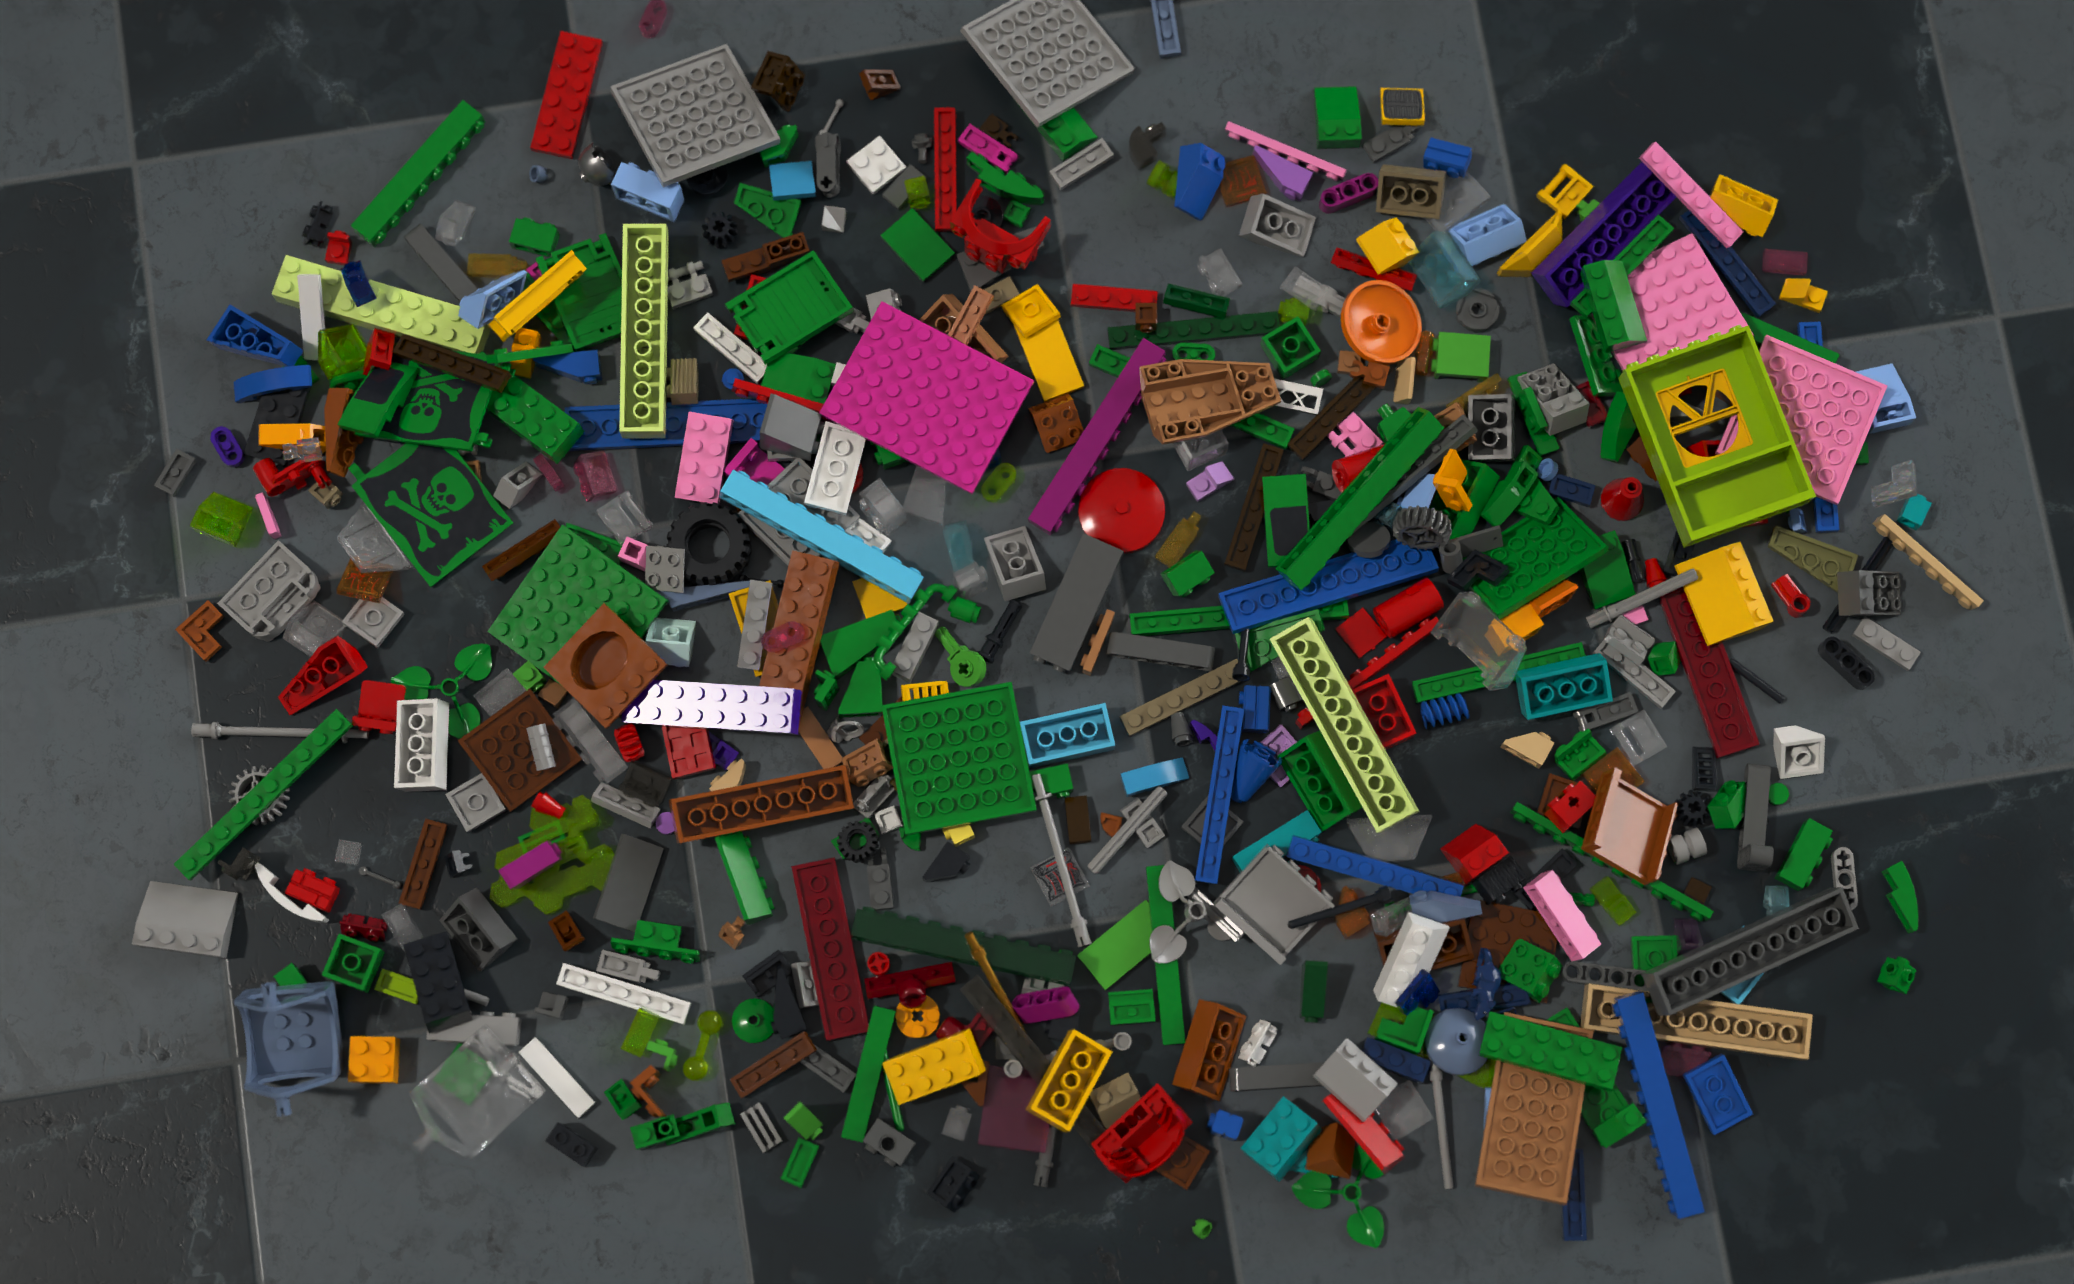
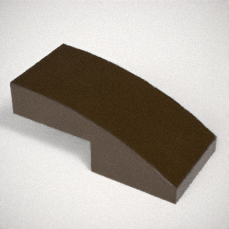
(1078, 819)

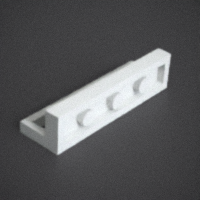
(1301, 389)

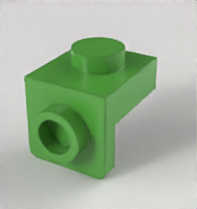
(661, 1047)

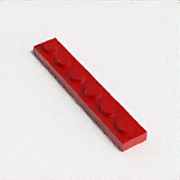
(945, 167)
(745, 389)

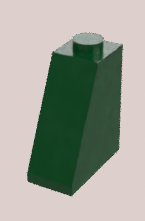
(1313, 990)

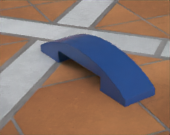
(271, 381)

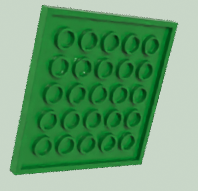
(564, 592)
(958, 758)

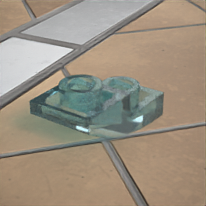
(1775, 898)

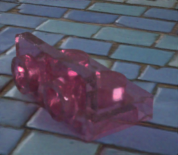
(594, 475)
(1681, 1060)

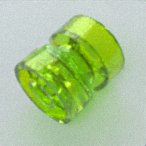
(1159, 177)

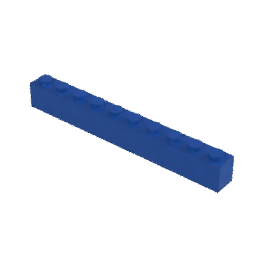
(1658, 1104)

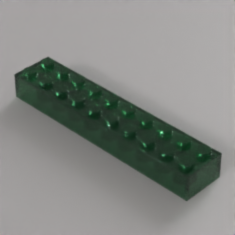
(951, 945)

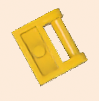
(1571, 194)

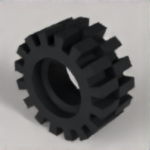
(851, 830)

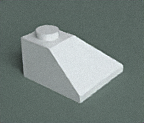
(1798, 751)

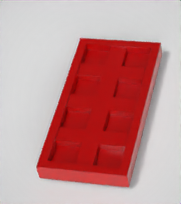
(688, 751)

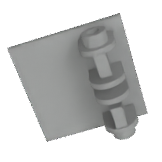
(665, 568)

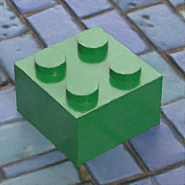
(1290, 348)
(353, 963)

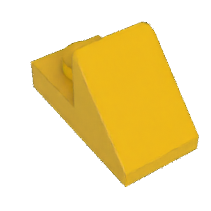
(1803, 294)

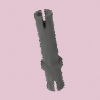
(1045, 1159)

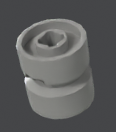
(1688, 845)

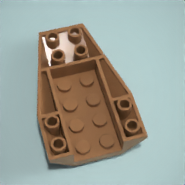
(1203, 396)

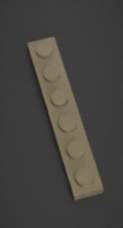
(1179, 699)

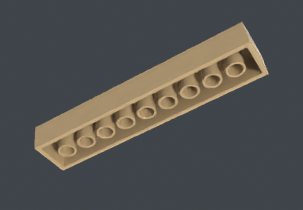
(1709, 1024)

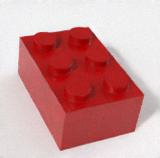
(1385, 711)

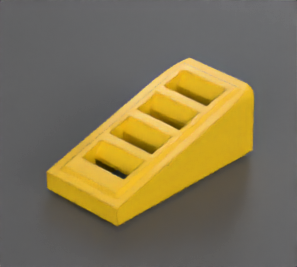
(941, 685)

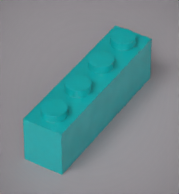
(1301, 826)

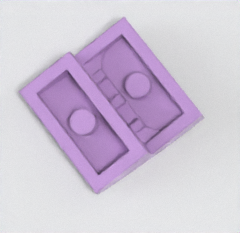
(1279, 741)

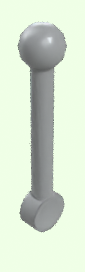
(839, 103)

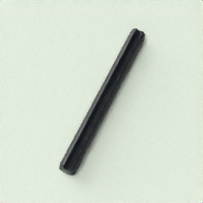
(1871, 565)

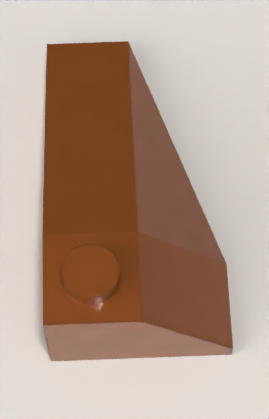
(339, 442)

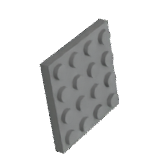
(794, 484)

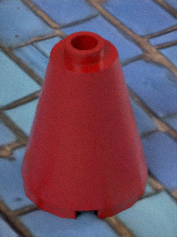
(1623, 498)

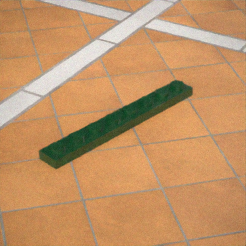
(1195, 330)

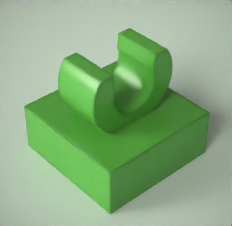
(1585, 209)

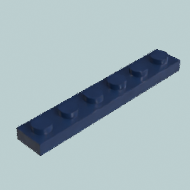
(1730, 266)

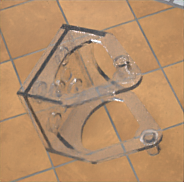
(475, 1093)

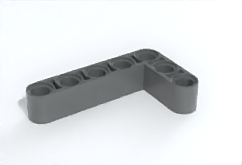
(1752, 851)

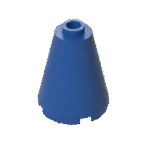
(1252, 769)

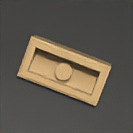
(1404, 381)

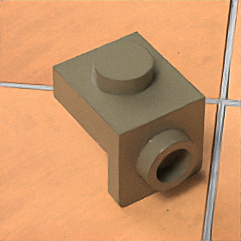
(328, 496)

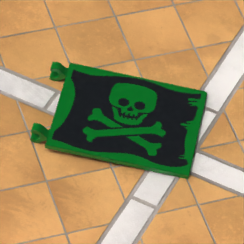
(441, 409)
(431, 507)

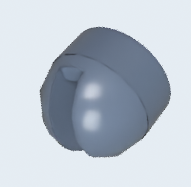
(538, 173)

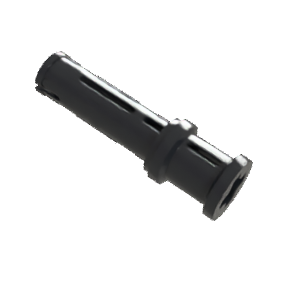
(994, 640)

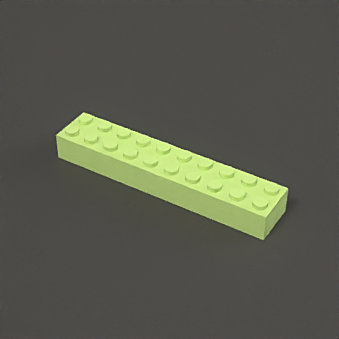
(392, 311)
(644, 331)
(1344, 725)

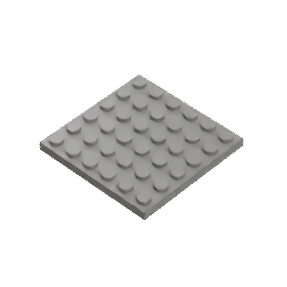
(1047, 54)
(695, 115)

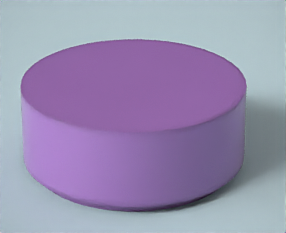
(665, 823)

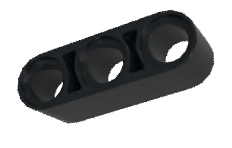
(1841, 652)

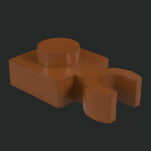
(1374, 374)

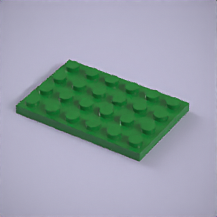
(1538, 559)

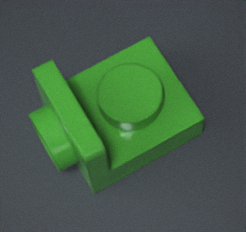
(530, 677)

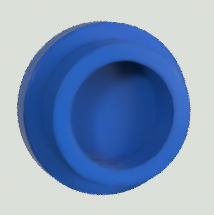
(729, 377)

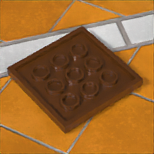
(505, 754)
(1498, 930)

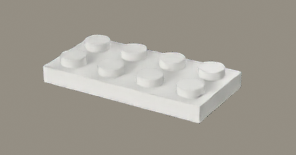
(835, 469)

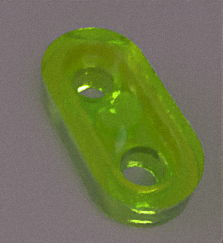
(997, 482)

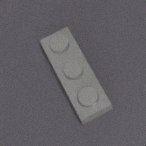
(1081, 164)
(1886, 643)
(625, 806)

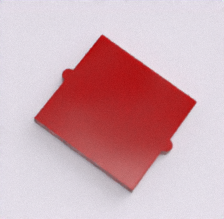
(1360, 633)

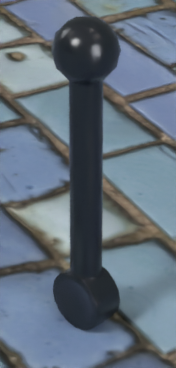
(779, 583)

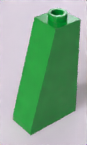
(854, 642)

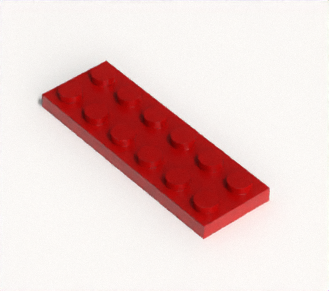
(566, 95)

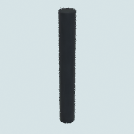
(1756, 681)

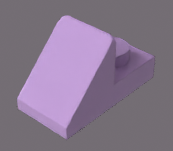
(1209, 481)

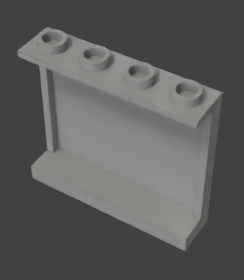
(1268, 897)

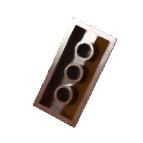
(1454, 949)

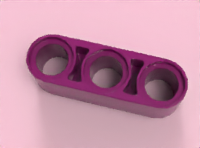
(1356, 186)
(1045, 1004)

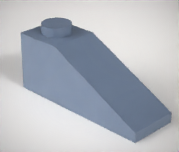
(1442, 906)

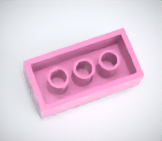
(703, 458)

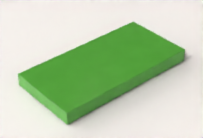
(1119, 947)

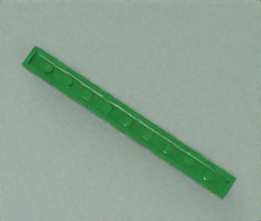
(1255, 425)
(1204, 619)
(263, 794)
(1658, 889)

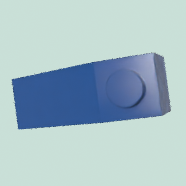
(578, 366)

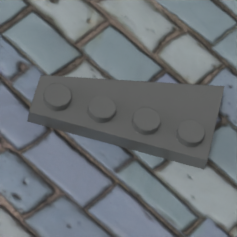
(978, 274)

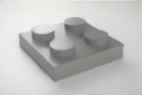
(373, 620)
(475, 802)

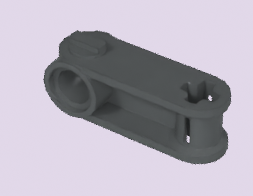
(828, 163)

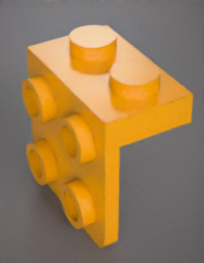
(1449, 482)

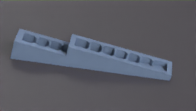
(701, 595)

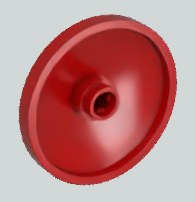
(1122, 509)

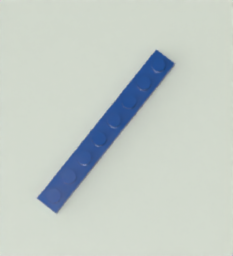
(1219, 794)
(1368, 868)

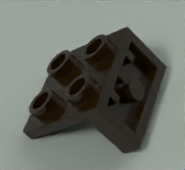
(779, 78)

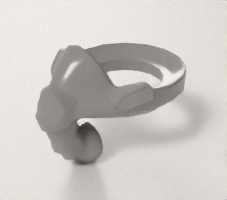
(837, 734)

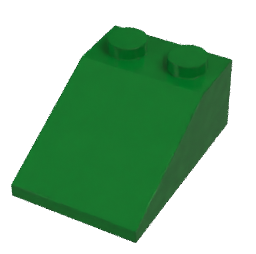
(1337, 117)
(800, 376)
(1608, 576)

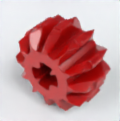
(629, 742)

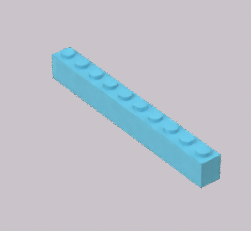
(821, 536)

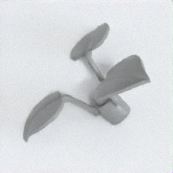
(1164, 942)

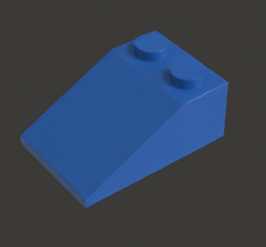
(1197, 178)

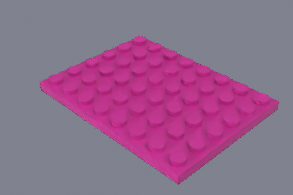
(926, 397)

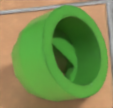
(1202, 1228)

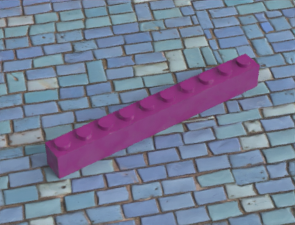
(1094, 441)

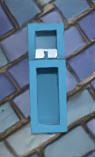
(1154, 775)

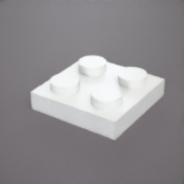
(876, 165)

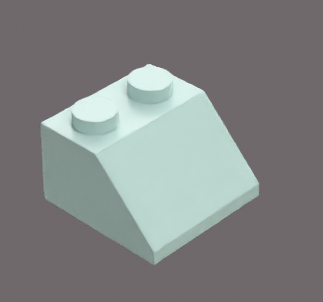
(672, 640)

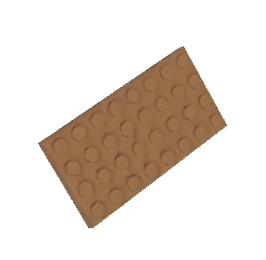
(1531, 1129)

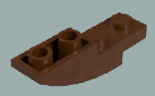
(765, 259)

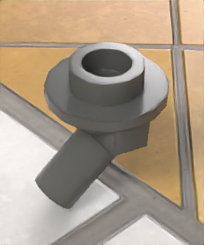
(922, 141)

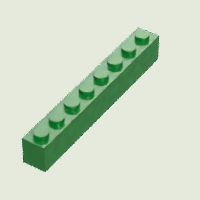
(418, 174)

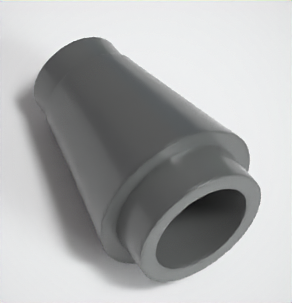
(1181, 731)

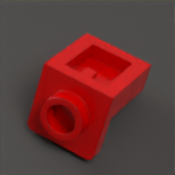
(338, 248)

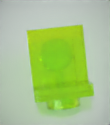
(917, 192)

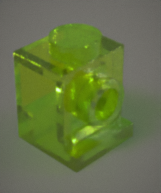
(1292, 309)

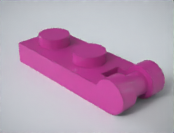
(981, 143)

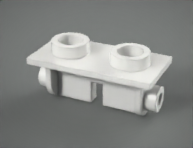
(1261, 1034)

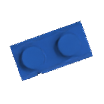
(1447, 157)
(1256, 708)
(1223, 1124)

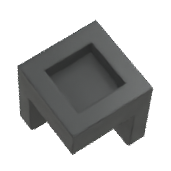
(552, 1005)

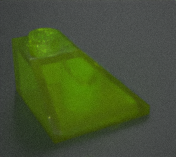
(340, 350)

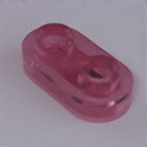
(782, 637)

